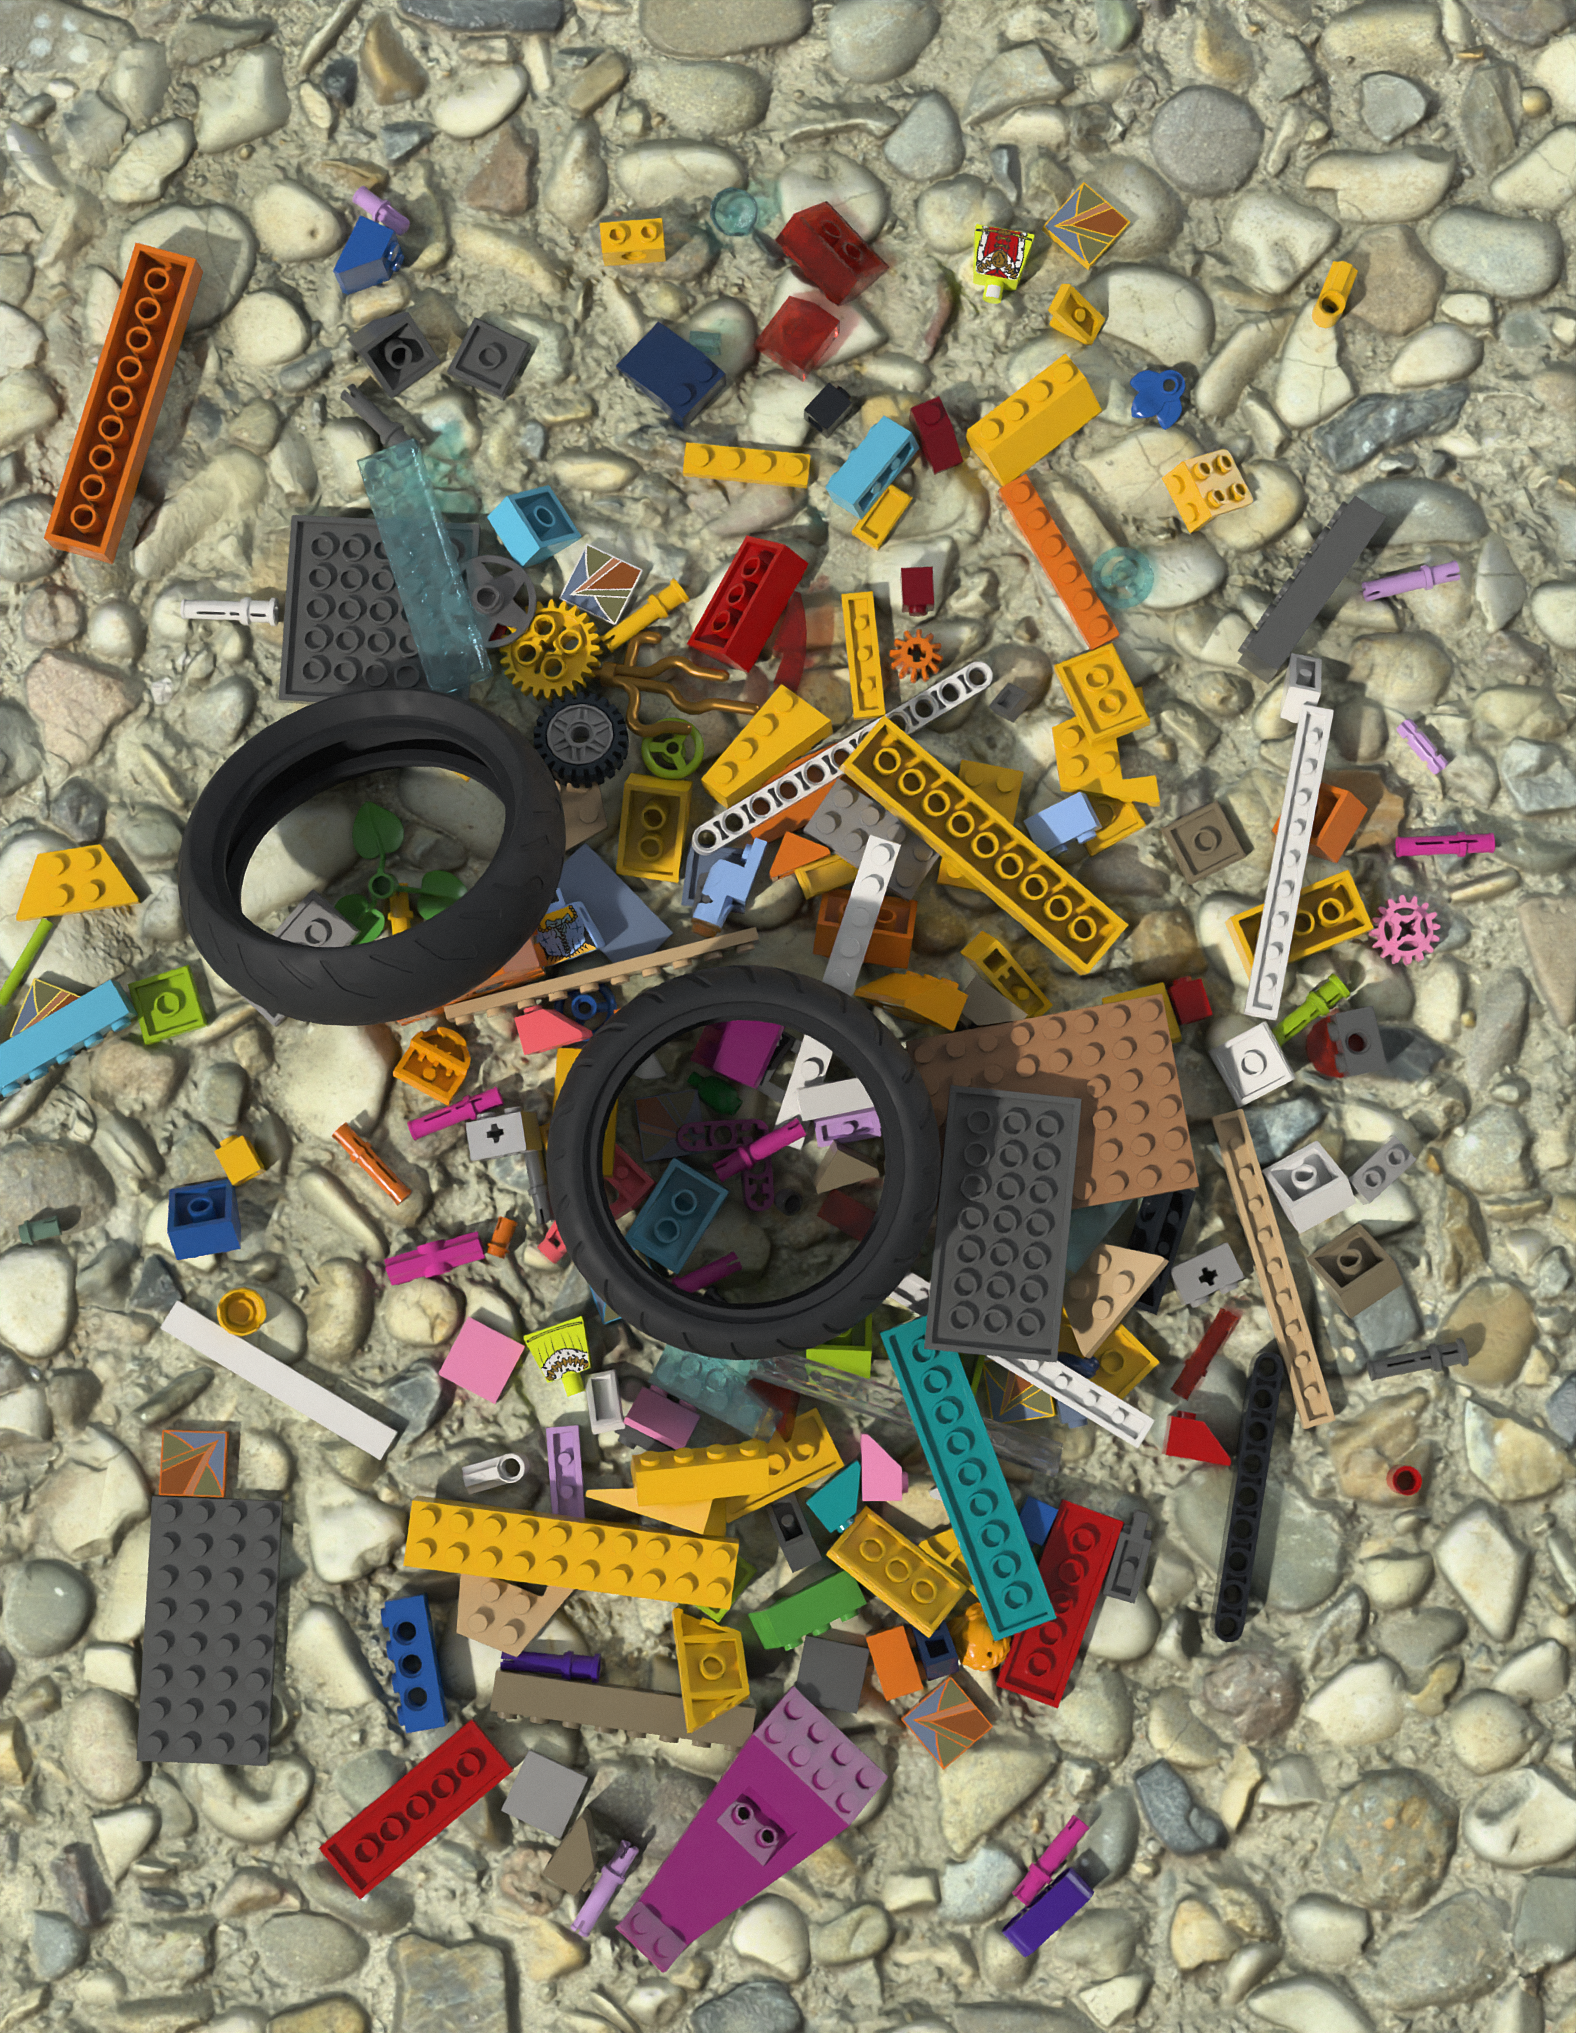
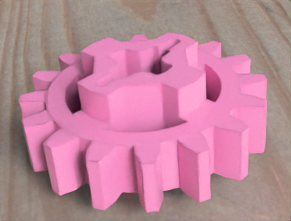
(1414, 938)

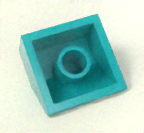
(837, 1498)

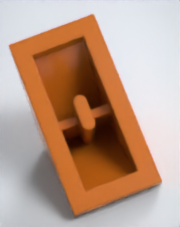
(795, 853)

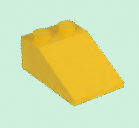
(653, 827)

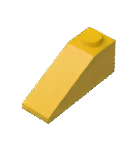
(1005, 975)

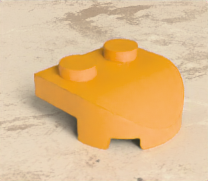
(435, 1063)

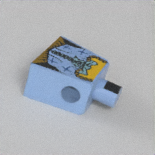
(567, 931)

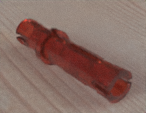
(1203, 1354)

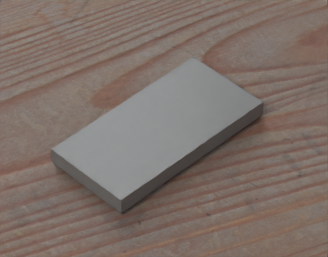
(312, 924)

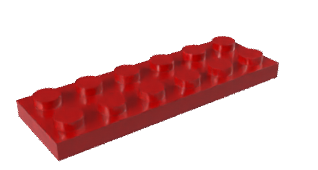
(1072, 1573)
(416, 1808)

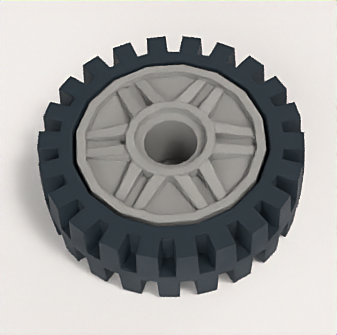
(576, 719)

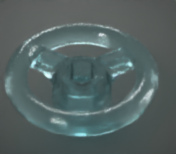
(1122, 566)

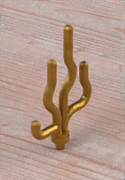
(636, 679)

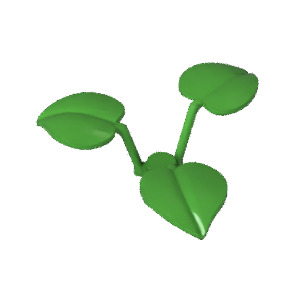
(381, 832)

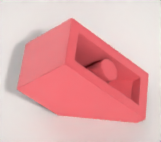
(547, 1030)

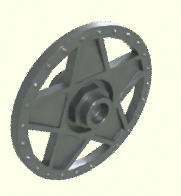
(493, 598)

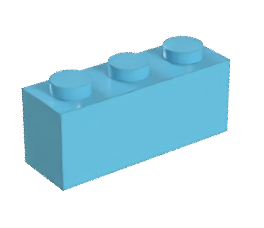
(872, 467)

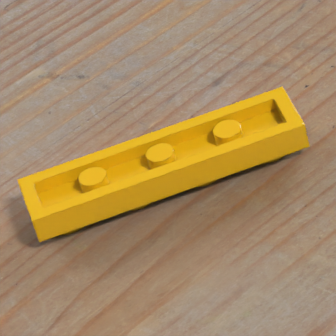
(746, 465)
(863, 655)

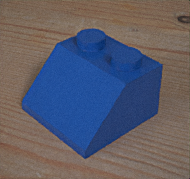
(368, 257)
(203, 1219)

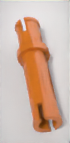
(371, 1163)

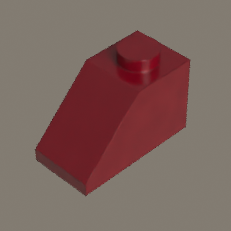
(935, 435)

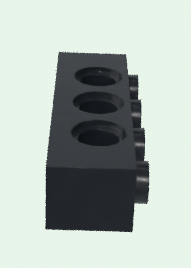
(1159, 1233)

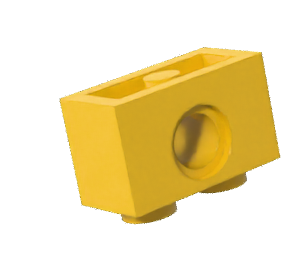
(632, 242)

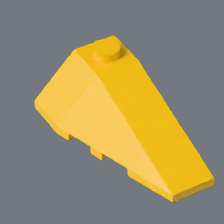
(699, 1516)

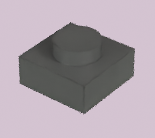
(1010, 702)

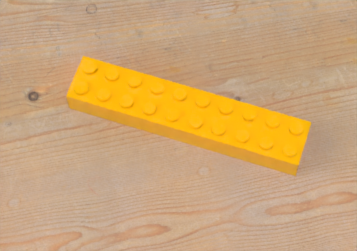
(983, 846)
(571, 1552)

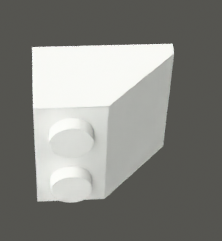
(1309, 1186)

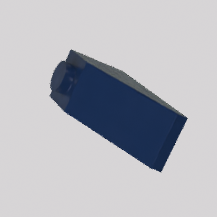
(936, 1652)

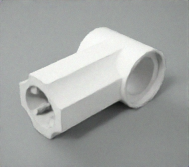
(493, 1472)

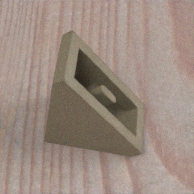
(842, 1167)

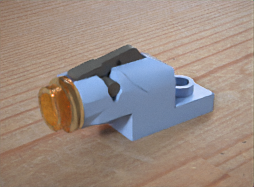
(723, 885)

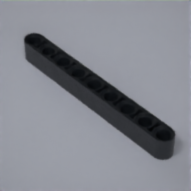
(1252, 1511)

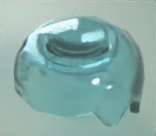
(735, 212)

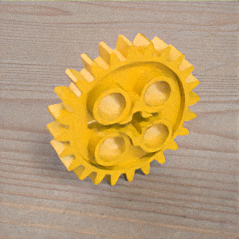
(574, 662)

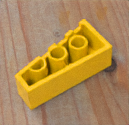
(768, 743)

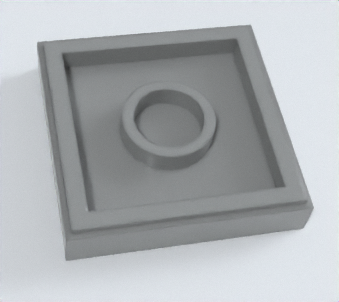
(544, 1793)

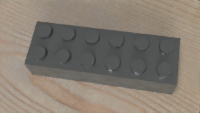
(1315, 582)

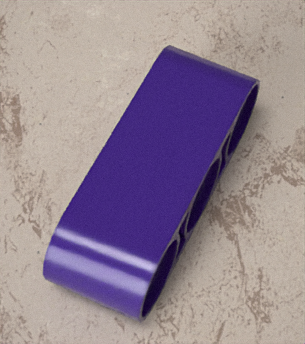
(1047, 1912)

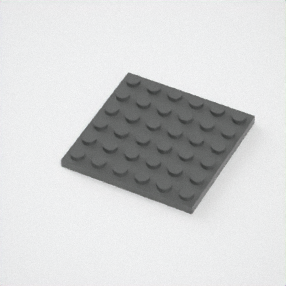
(346, 613)

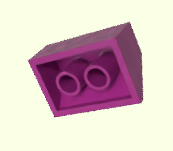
(738, 1049)

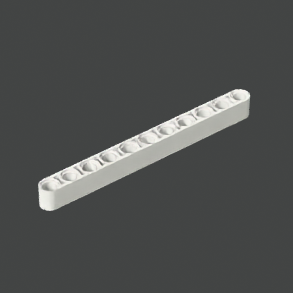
(825, 761)

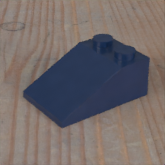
(673, 374)

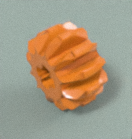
(906, 662)

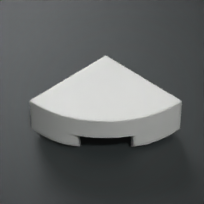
(650, 1069)

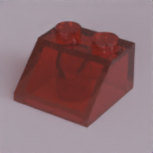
(798, 336)

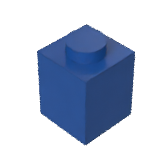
(1036, 1519)

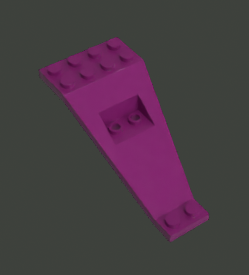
(796, 1784)

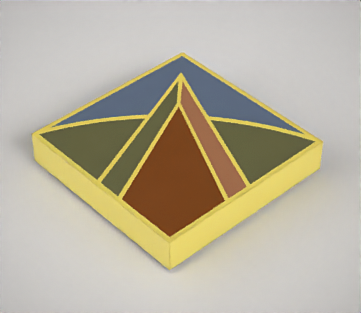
(39, 1003)

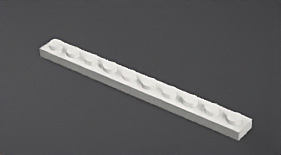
(1288, 862)
(843, 966)
(1051, 1377)

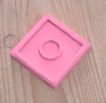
(481, 1360)

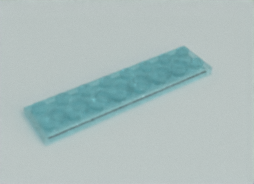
(424, 567)

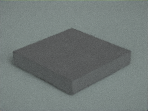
(489, 359)
(832, 1673)

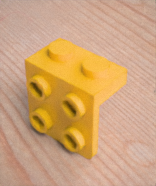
(1207, 488)

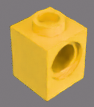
(239, 1159)

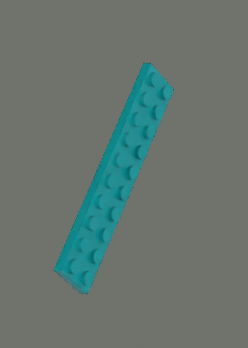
(969, 1481)

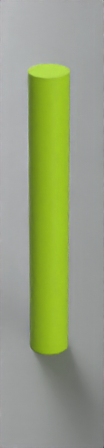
(24, 961)

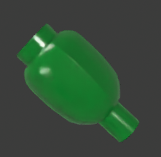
(716, 1094)

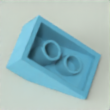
(676, 1215)

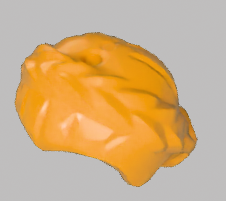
(975, 1640)

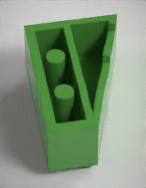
(808, 1611)

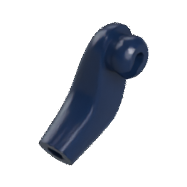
(1085, 1367)

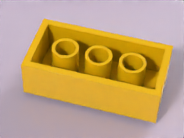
(1325, 917)

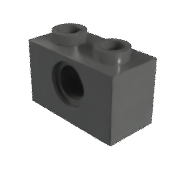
(1363, 1024)

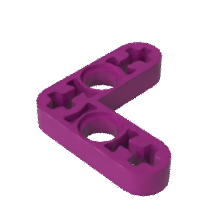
(745, 1125)

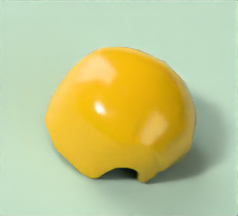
(241, 1311)

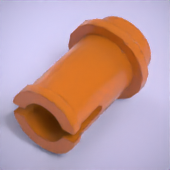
(501, 1237)

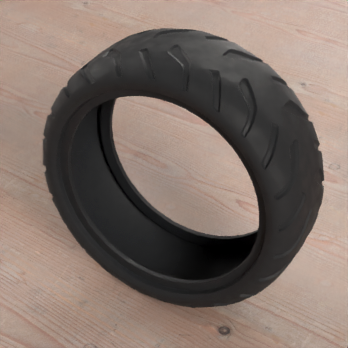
(709, 1325)

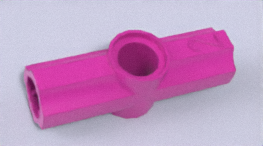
(434, 1258)

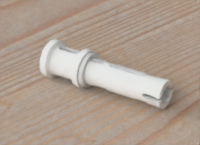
(244, 610)

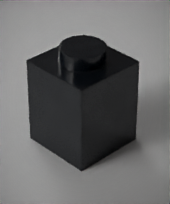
(828, 409)

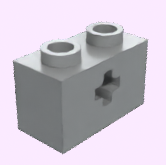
(519, 1137)
(1379, 1170)
(1219, 1261)

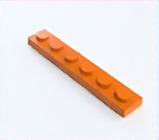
(1058, 562)

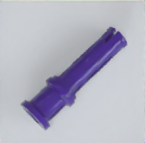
(567, 1665)

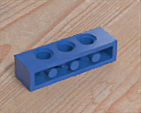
(417, 1611)

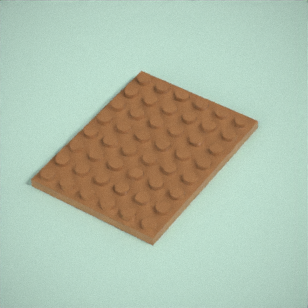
(1107, 1055)

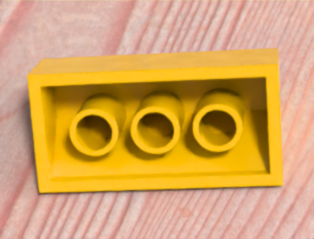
(1034, 420)
(700, 1473)

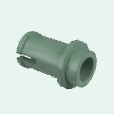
(39, 1229)

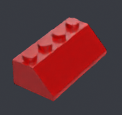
(748, 603)

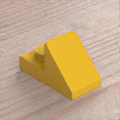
(1075, 315)

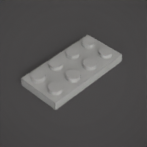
(849, 818)

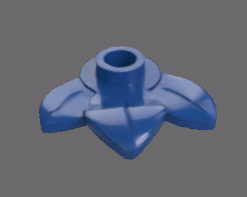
(1155, 400)

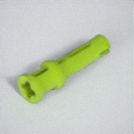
(1316, 1004)

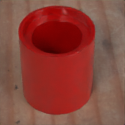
(1416, 1479)

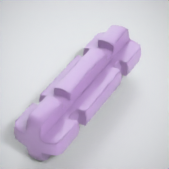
(1422, 746)

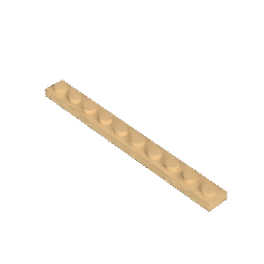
(589, 980)
(1272, 1269)

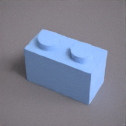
(1063, 824)

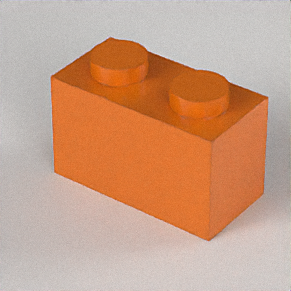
(895, 1662)

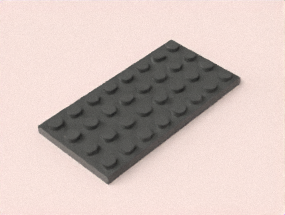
(1002, 1223)
(210, 1630)

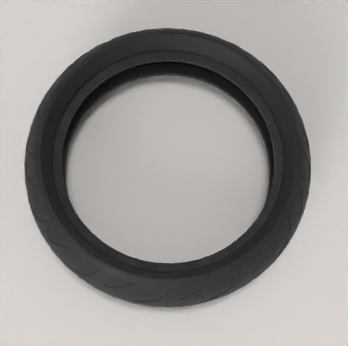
(330, 746)

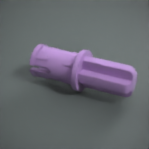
(381, 210)

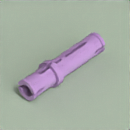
(1424, 578)
(611, 1877)

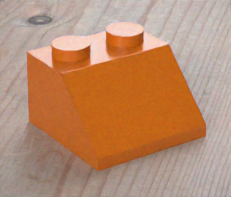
(1334, 822)

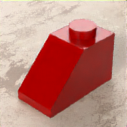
(1192, 1440)

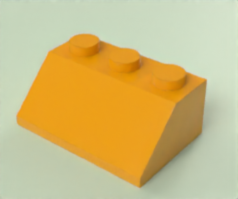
(916, 998)

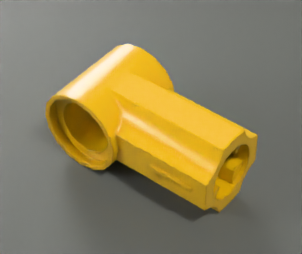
(1334, 293)

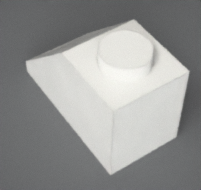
(1300, 686)

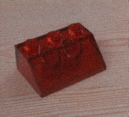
(831, 253)

